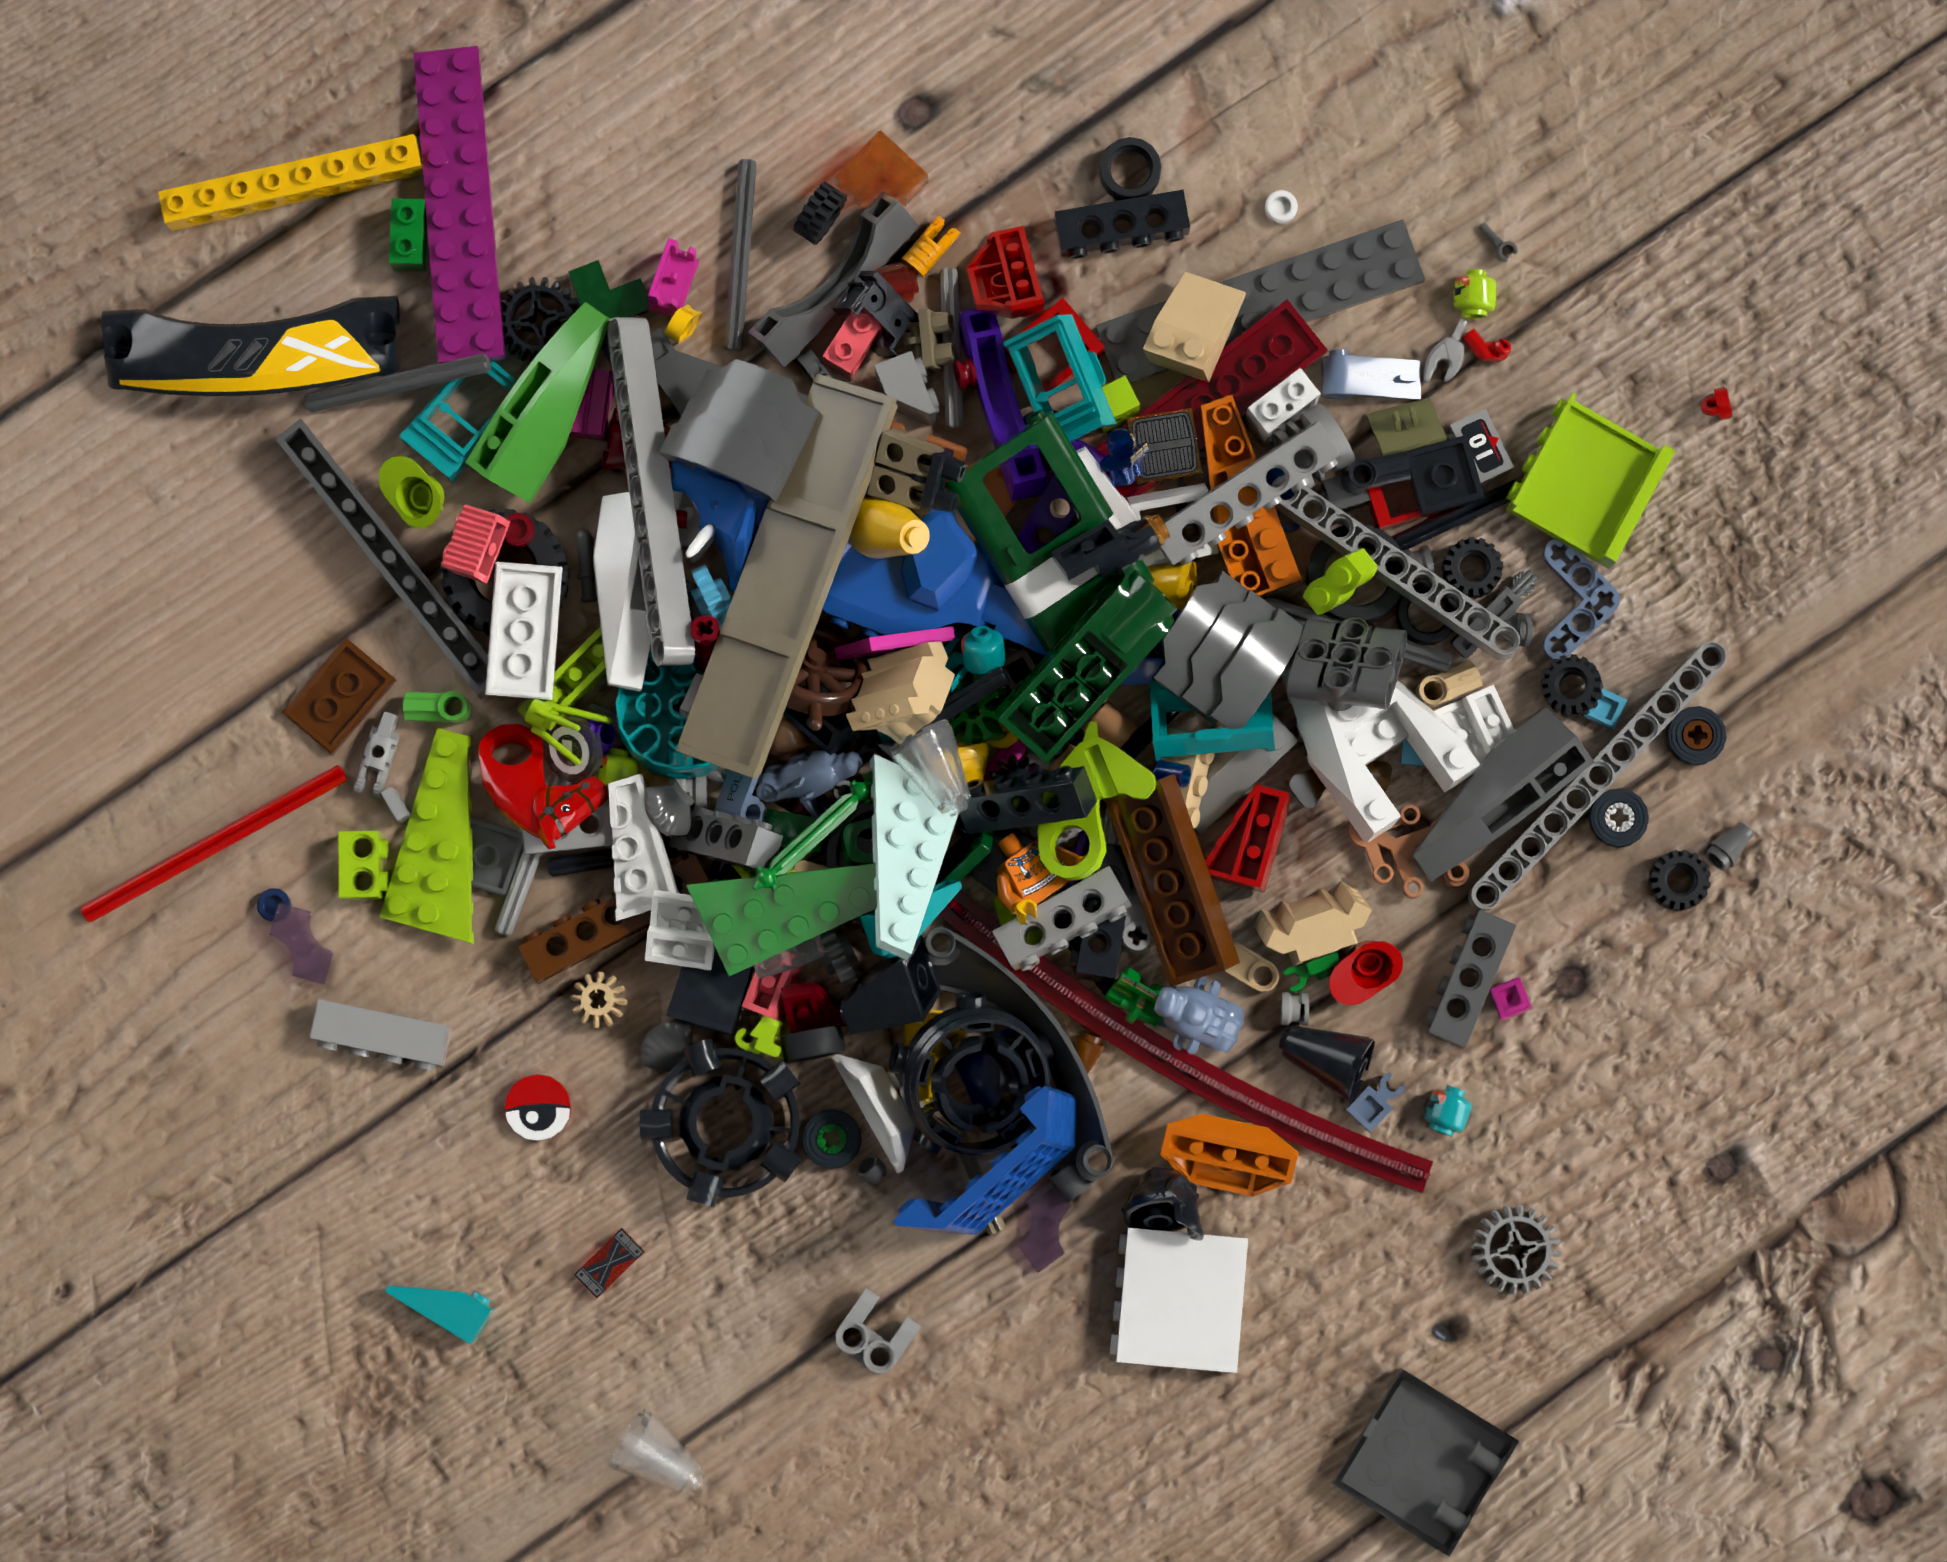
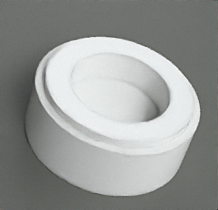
(1281, 207)

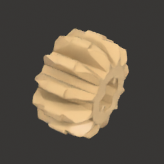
(587, 1002)

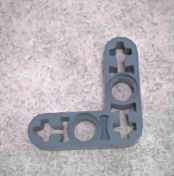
(1586, 593)

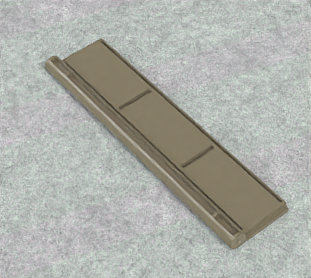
(786, 581)

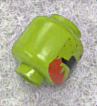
(1475, 294)
(616, 766)

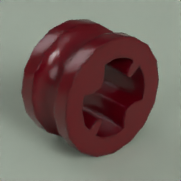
(965, 374)

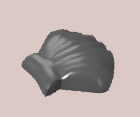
(669, 808)
(664, 1045)

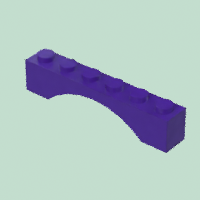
(984, 345)

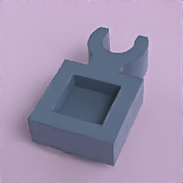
(1371, 1105)

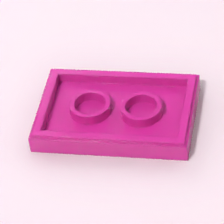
(892, 643)

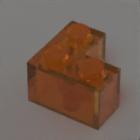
(881, 164)

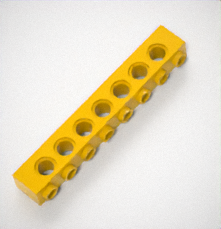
(291, 182)

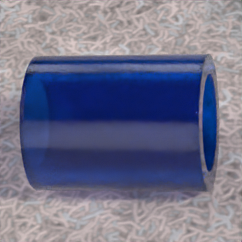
(1181, 771)

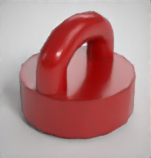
(1723, 404)

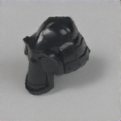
(1164, 1203)

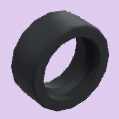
(1133, 145)
(1415, 635)
(812, 1044)

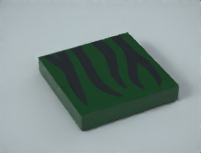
(965, 855)

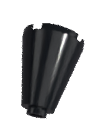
(1329, 1057)

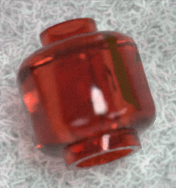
(901, 279)

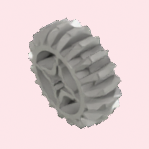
(1513, 1234)

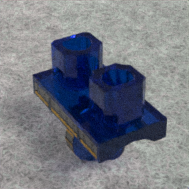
(1124, 458)

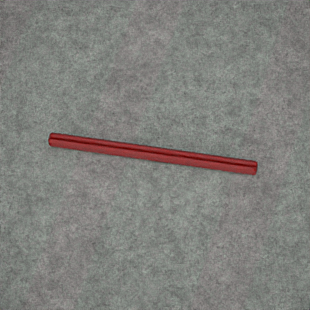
(213, 844)

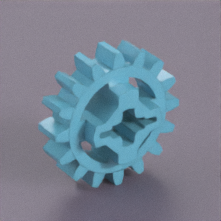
(710, 595)

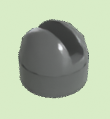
(871, 1170)

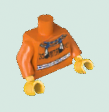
(1024, 880)

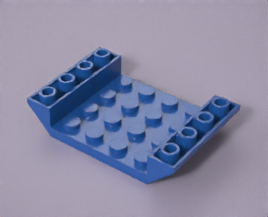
(1011, 1174)

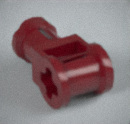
(705, 641)

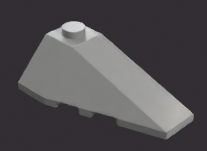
(1236, 772)

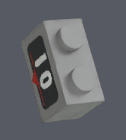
(1485, 445)

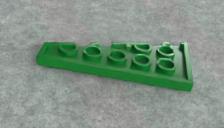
(762, 923)

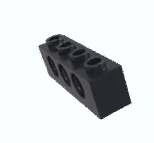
(1168, 205)
(1028, 800)
(1103, 965)

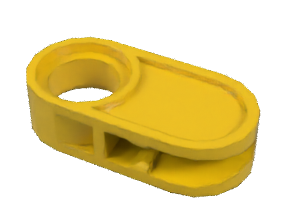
(683, 324)

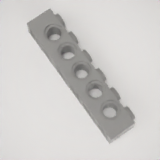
(1310, 438)

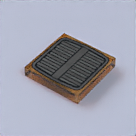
(1170, 443)

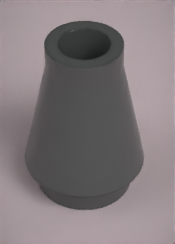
(1728, 847)

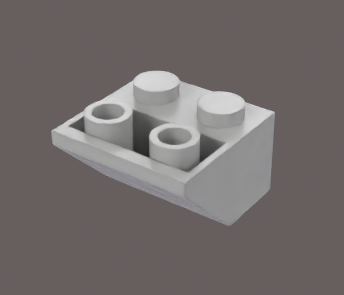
(905, 379)

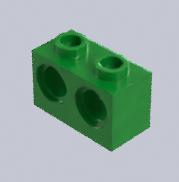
(408, 235)

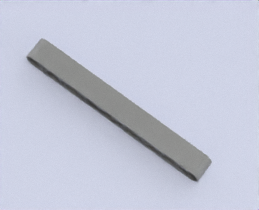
(1402, 582)

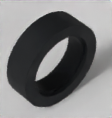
(1369, 612)

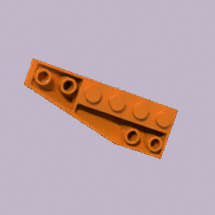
(1259, 551)

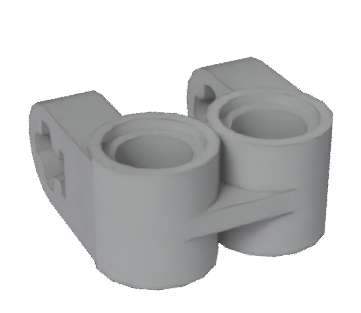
(871, 1339)

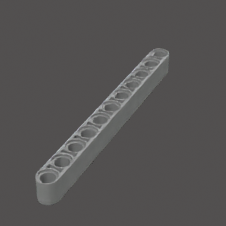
(650, 491)
(1608, 764)

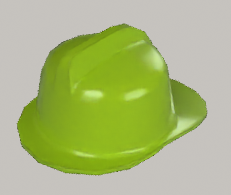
(411, 491)

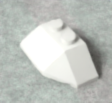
(881, 1106)

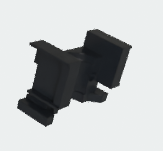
(882, 303)

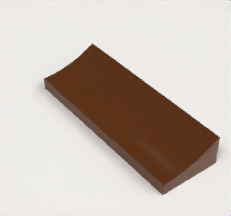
(1173, 883)

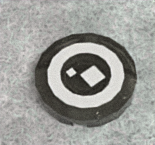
(581, 743)

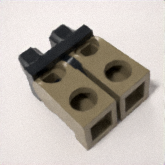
(915, 473)

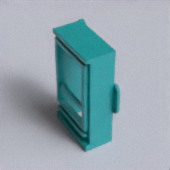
(1084, 415)
(435, 444)
(1256, 733)

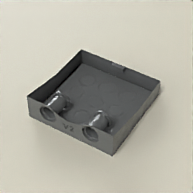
(1425, 1462)

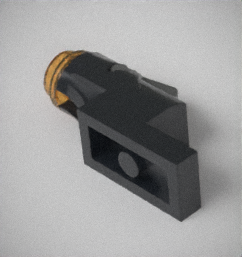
(1109, 548)

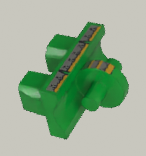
(1135, 997)

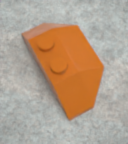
(1228, 1154)

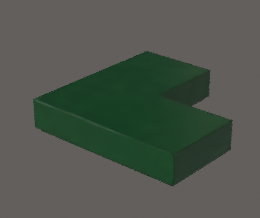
(618, 302)

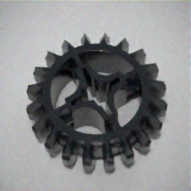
(525, 322)

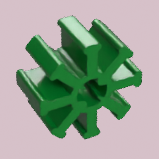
(984, 725)

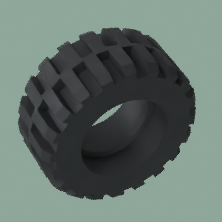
(473, 606)

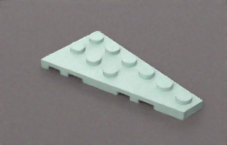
(908, 853)

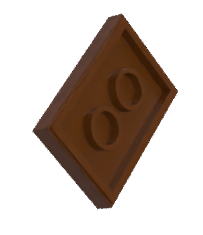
(339, 696)

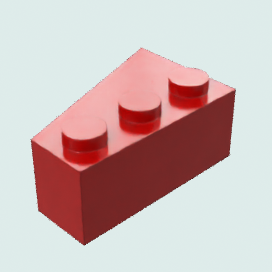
(1251, 840)

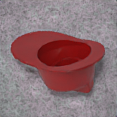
(1365, 971)

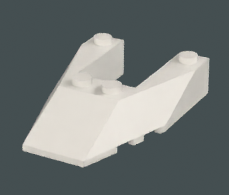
(1349, 739)

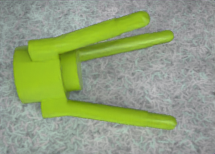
(545, 716)

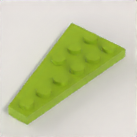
(436, 855)

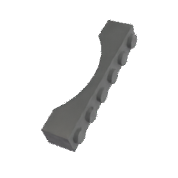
(878, 235)

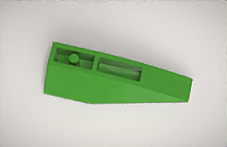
(541, 408)

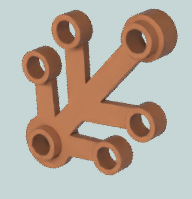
(1401, 850)

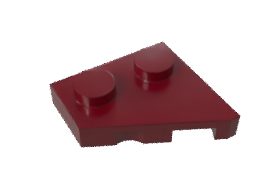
(810, 1007)

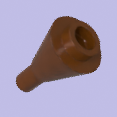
(1088, 1048)

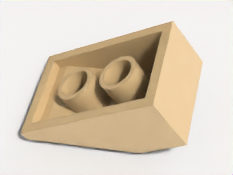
(1193, 326)

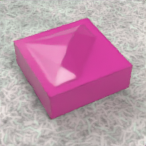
(1510, 998)

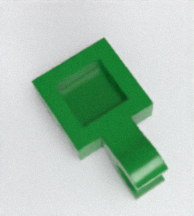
(1320, 967)

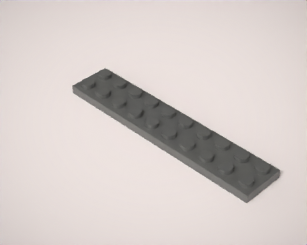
(1313, 282)

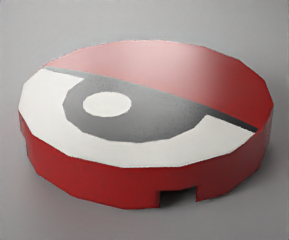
(538, 1107)

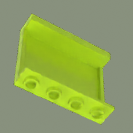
(1588, 482)

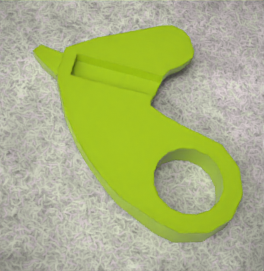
(1110, 774)

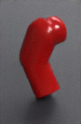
(1484, 350)

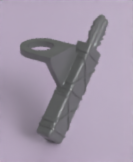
(1503, 606)

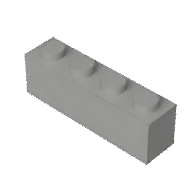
(380, 1033)

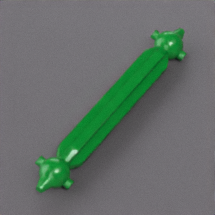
(813, 835)

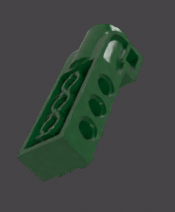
(1087, 663)

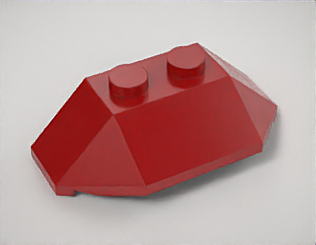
(1005, 276)

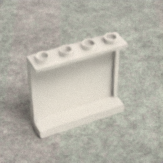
(1179, 1300)

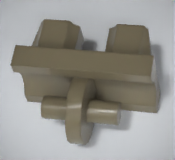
(927, 340)

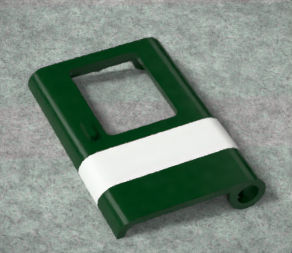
(1034, 580)

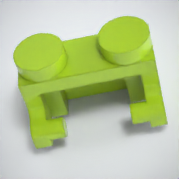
(764, 1038)

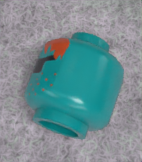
(982, 650)
(1447, 1111)

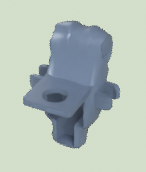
(807, 778)
(1199, 1016)

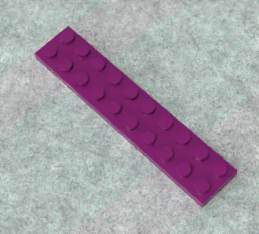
(459, 204)

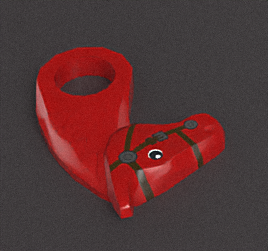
(522, 792)

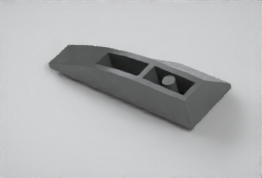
(1503, 790)

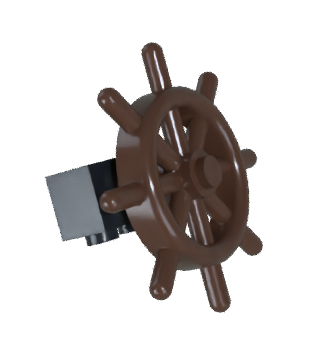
(819, 701)

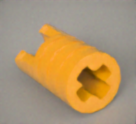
(925, 251)

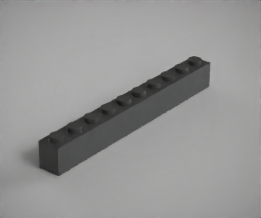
(387, 554)

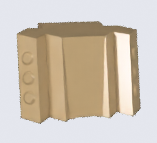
(902, 691)
(1314, 924)

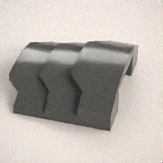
(743, 428)
(1226, 651)

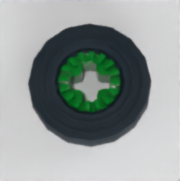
(848, 1133)

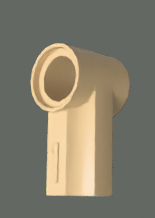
(1451, 684)

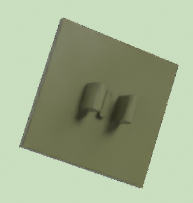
(1406, 427)

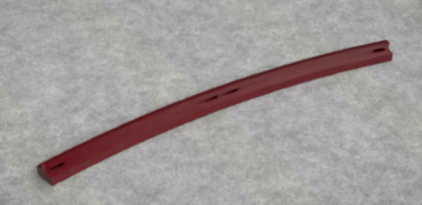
(1211, 1082)

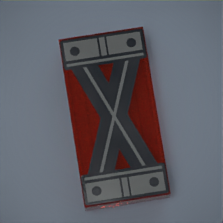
(609, 1263)

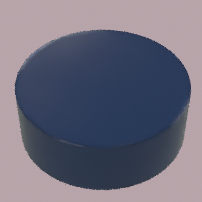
(268, 902)

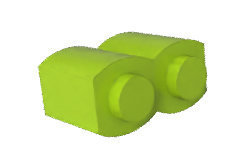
(1340, 581)

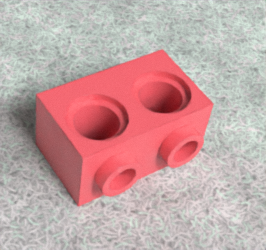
(852, 344)

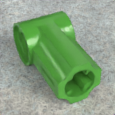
(433, 707)

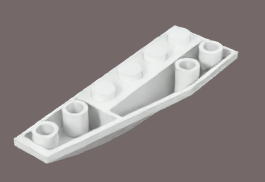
(620, 594)

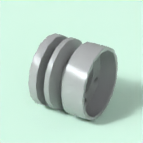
(1304, 457)

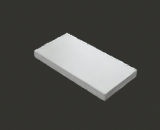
(523, 630)

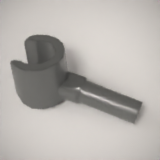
(1498, 243)

